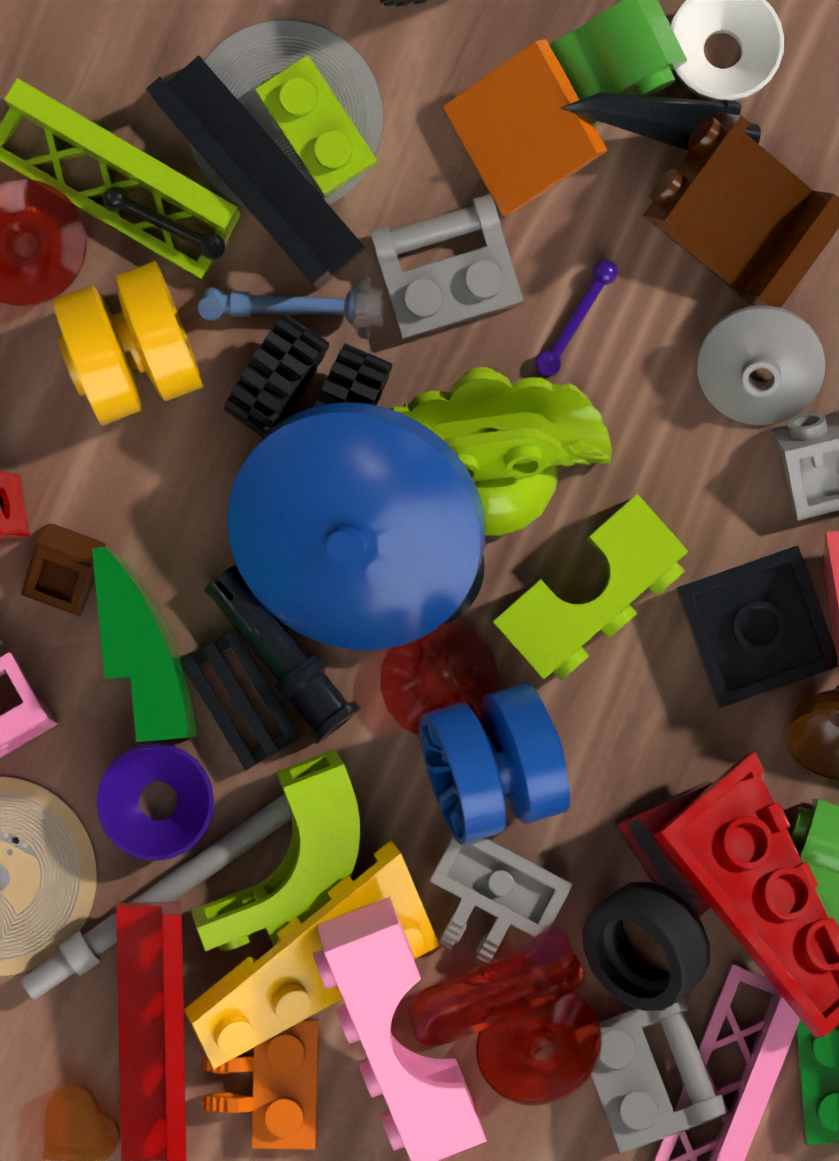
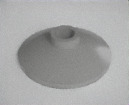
(754, 340)

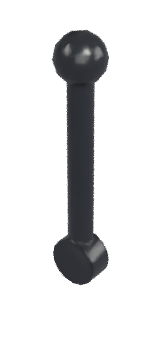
(211, 245)

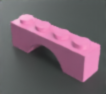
(374, 970)

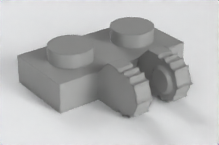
(501, 885)

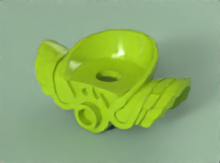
(513, 439)

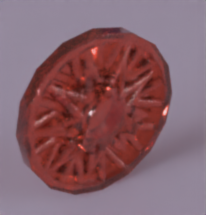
(437, 672)

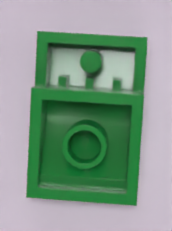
(141, 649)

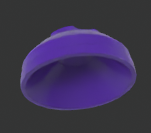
(120, 802)

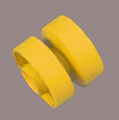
(107, 348)

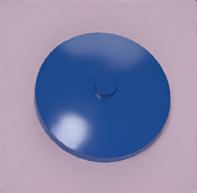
(356, 526)

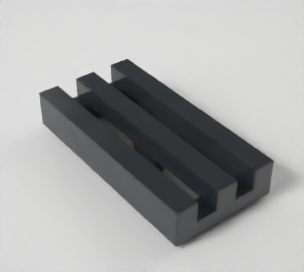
(212, 653)

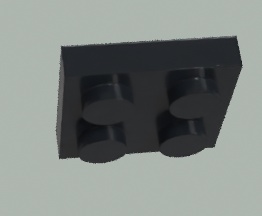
(758, 626)

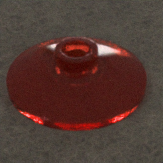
(61, 237)
(510, 1047)

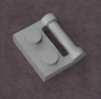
(450, 288)
(632, 1084)

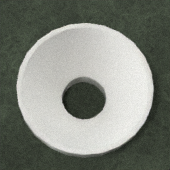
(751, 24)

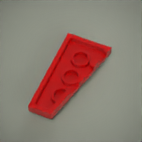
(750, 873)

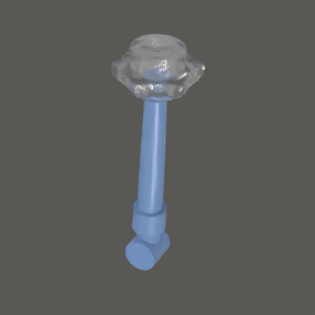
(361, 306)

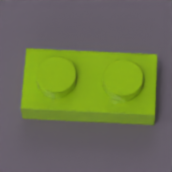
(316, 126)

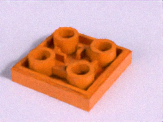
(518, 130)

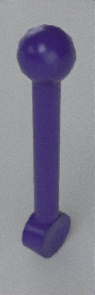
(549, 362)

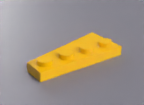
(284, 984)

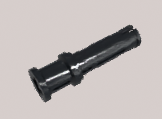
(299, 677)

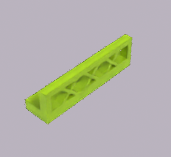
(122, 158)

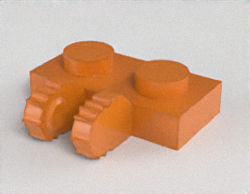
(283, 1088)

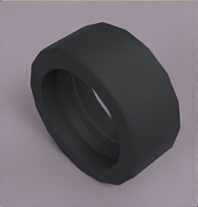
(672, 926)

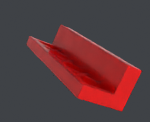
(151, 1031)

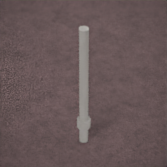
(82, 950)

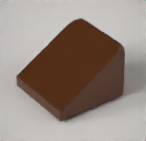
(61, 569)

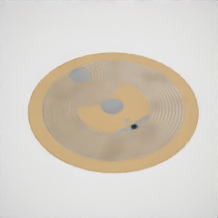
(44, 875)

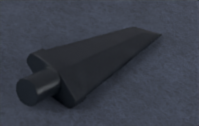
(656, 117)

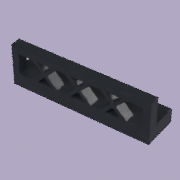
(257, 171)

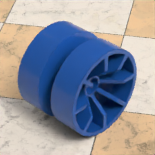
(507, 759)

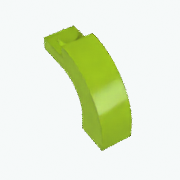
(317, 859)

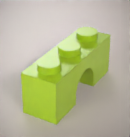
(636, 556)

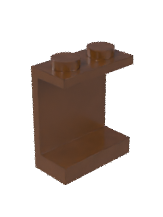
(743, 212)

